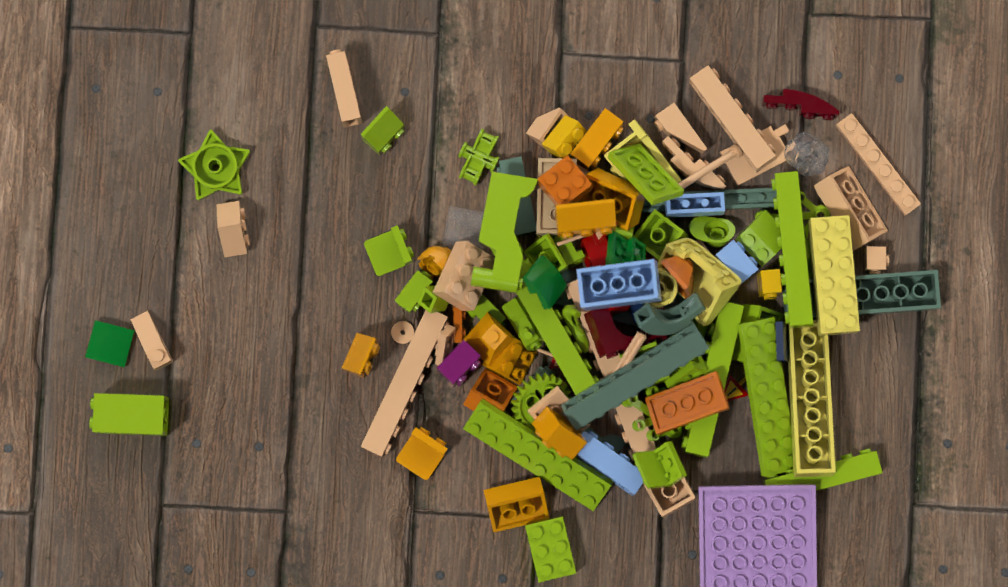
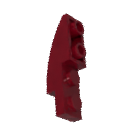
(808, 104)

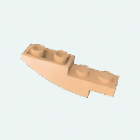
(683, 164)

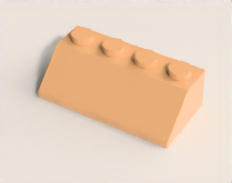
(845, 196)

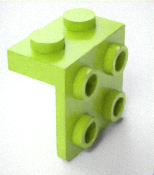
(389, 251)
(660, 466)

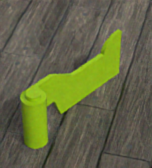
(498, 232)

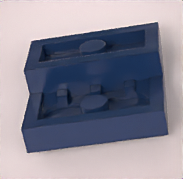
(782, 342)

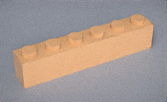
(732, 119)

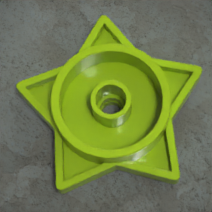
(213, 153)

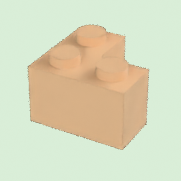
(231, 228)

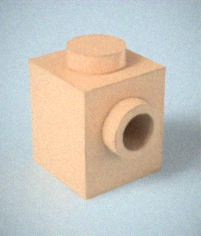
(875, 259)

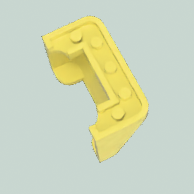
(712, 279)

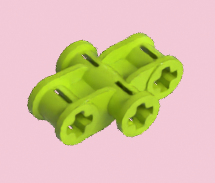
(478, 157)

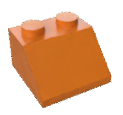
(491, 389)

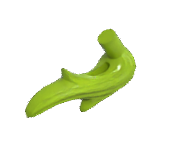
(570, 315)

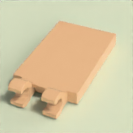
(741, 169)

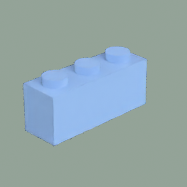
(696, 205)

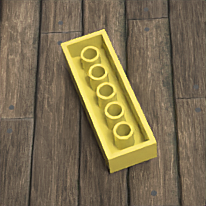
(833, 275)

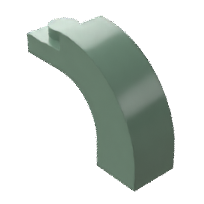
(669, 320)

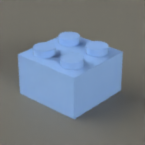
(737, 261)

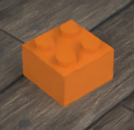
(564, 182)

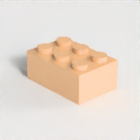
(455, 279)

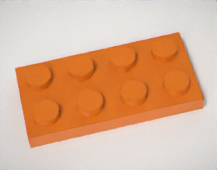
(687, 403)

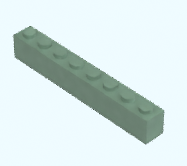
(634, 377)

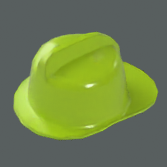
(712, 230)

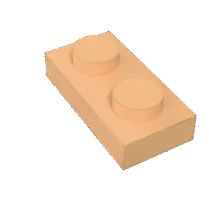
(445, 344)

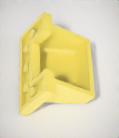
(641, 137)

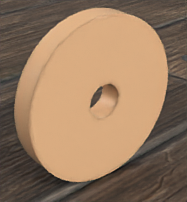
(398, 327)

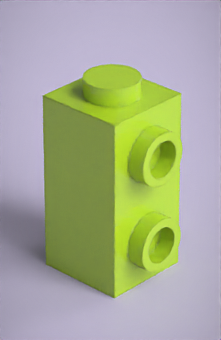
(411, 292)
(484, 306)

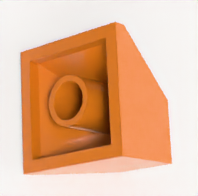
(682, 272)

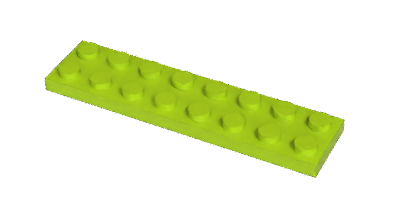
(767, 395)
(527, 450)

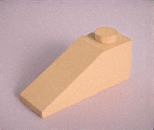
(676, 126)
(151, 341)

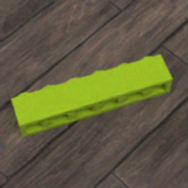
(847, 470)

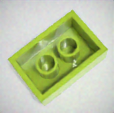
(550, 549)

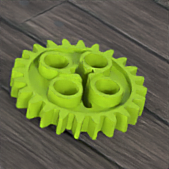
(528, 390)

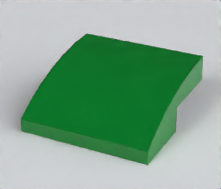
(624, 250)
(545, 282)
(109, 343)

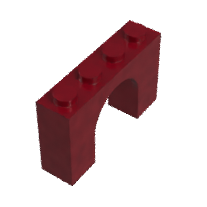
(607, 337)

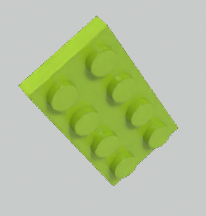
(645, 174)

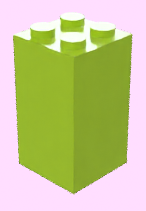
(129, 414)

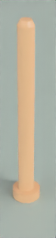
(735, 152)

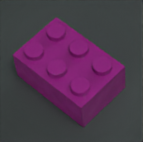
(459, 364)

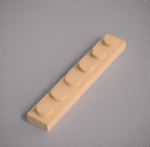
(878, 164)

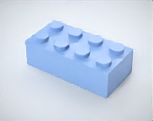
(619, 284)
(610, 464)

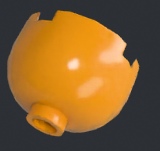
(434, 260)

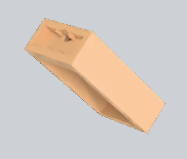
(343, 88)

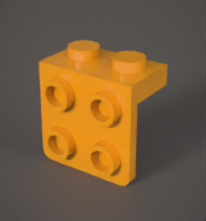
(422, 453)

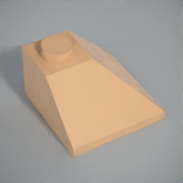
(544, 125)

